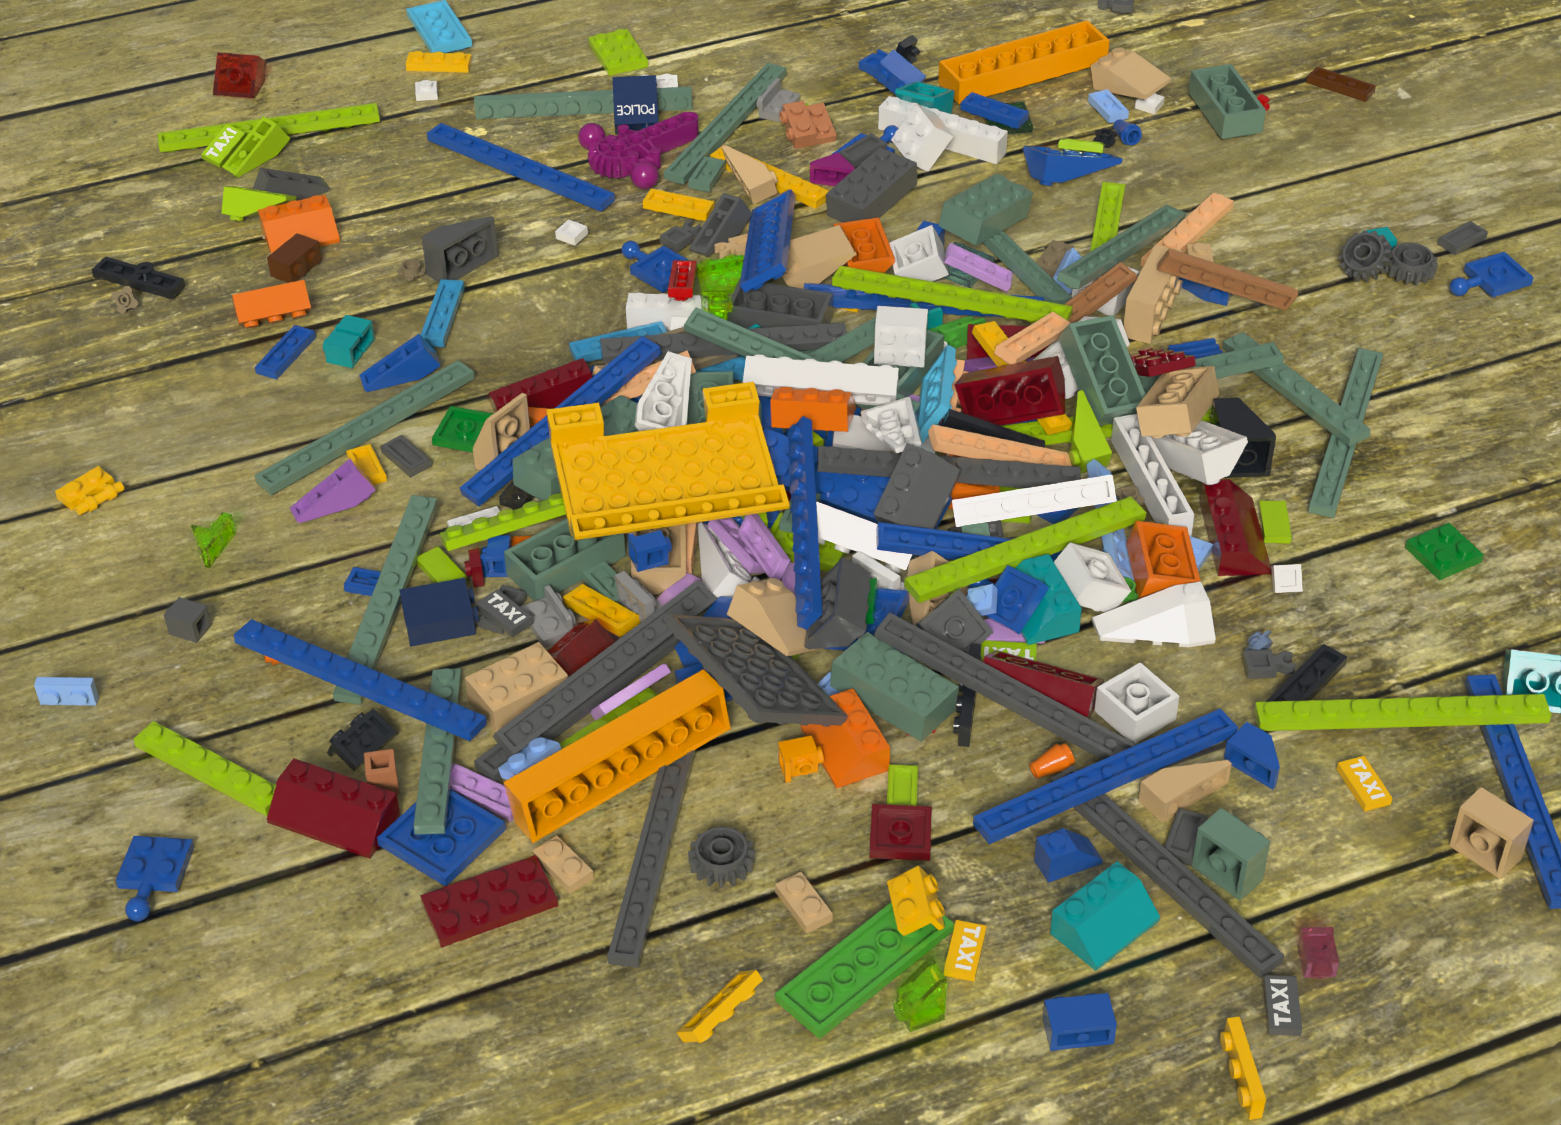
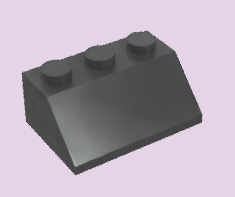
(917, 489)
(843, 607)

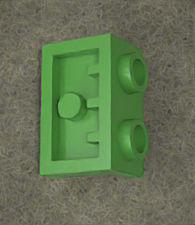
(956, 331)

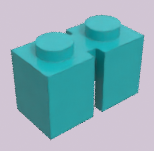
(348, 341)

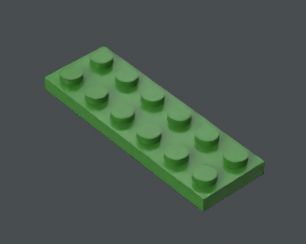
(856, 971)

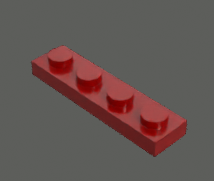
(682, 280)

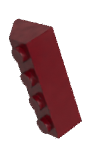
(546, 388)
(1014, 392)
(1233, 530)
(1060, 684)
(332, 808)

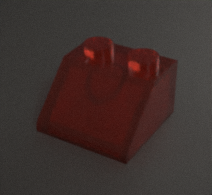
(239, 75)
(580, 645)

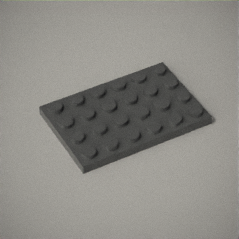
(755, 673)

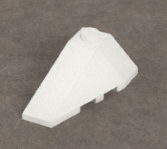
(894, 424)
(719, 567)
(1171, 615)

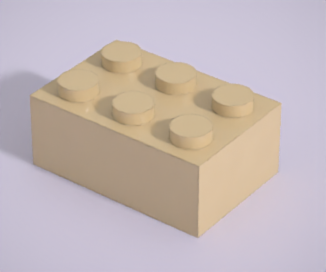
(513, 684)

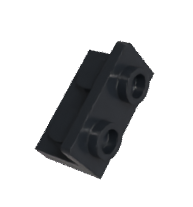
(365, 735)

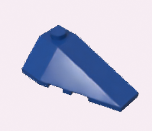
(1061, 166)

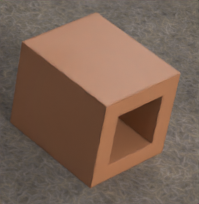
(382, 769)

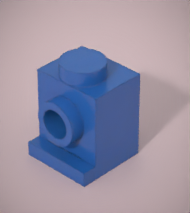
(649, 550)
(493, 556)

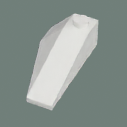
(666, 396)

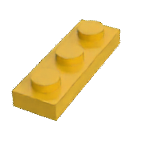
(438, 62)
(678, 204)
(596, 606)
(720, 1007)
(1243, 1068)

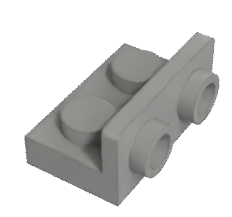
(772, 100)
(635, 596)
(550, 617)

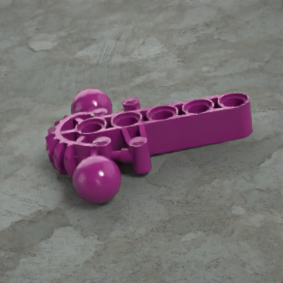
(636, 151)

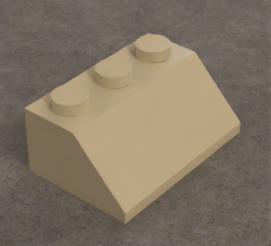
(662, 577)

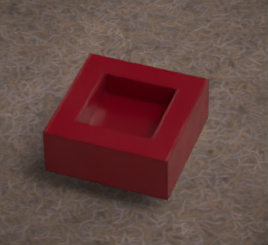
(474, 567)

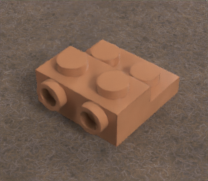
(807, 124)

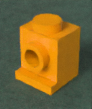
(799, 757)

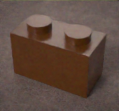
(294, 258)

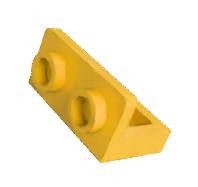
(915, 901)

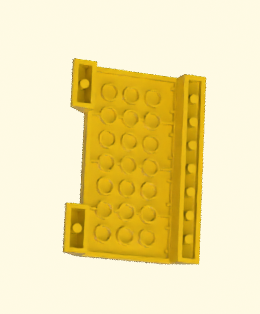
(665, 472)

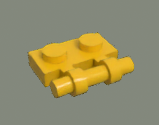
(89, 491)

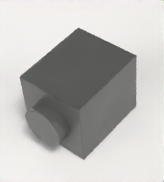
(187, 619)

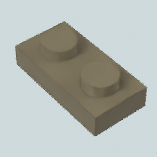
(1053, 256)

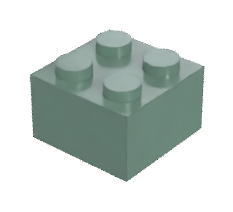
(1230, 854)

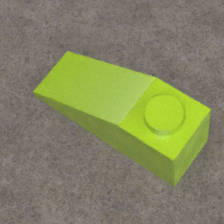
(258, 147)
(246, 202)
(1087, 437)

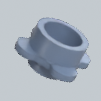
(1259, 641)

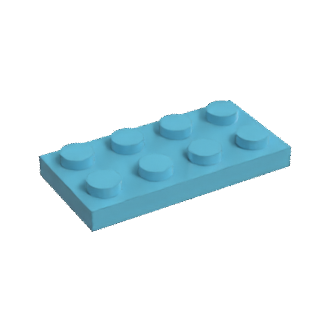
(439, 27)
(936, 391)

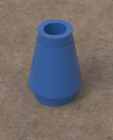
(1128, 132)

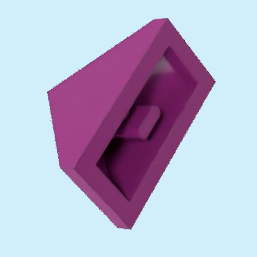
(830, 170)

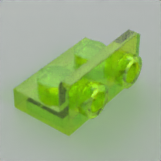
(720, 273)

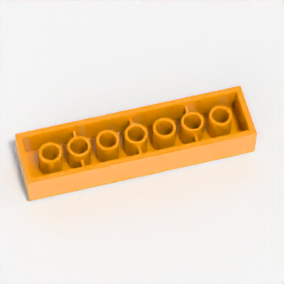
(1023, 61)
(617, 755)

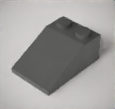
(459, 248)

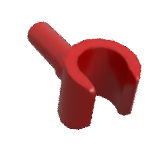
(1263, 100)

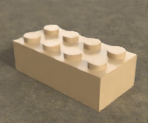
(1150, 299)
(1177, 402)

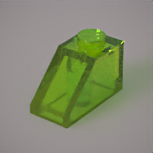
(922, 997)

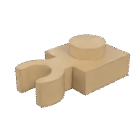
(735, 245)

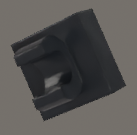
(907, 49)

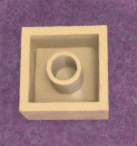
(1491, 832)

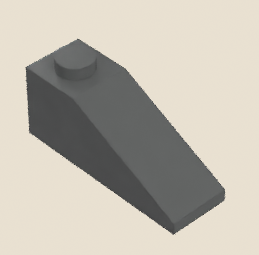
(290, 183)
(724, 222)

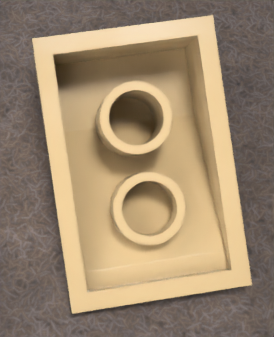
(1127, 74)
(817, 256)
(501, 431)
(769, 613)

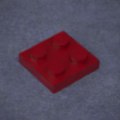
(900, 832)

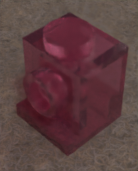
(1318, 952)

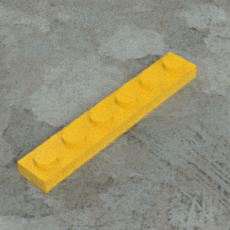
(804, 191)
(990, 336)

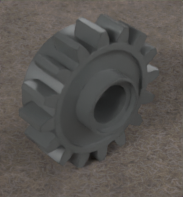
(1363, 244)
(1412, 263)
(721, 856)

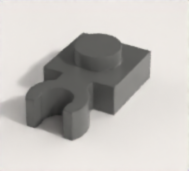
(1119, 6)
(678, 238)
(1266, 665)

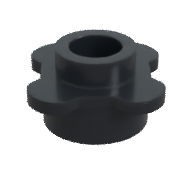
(1105, 136)

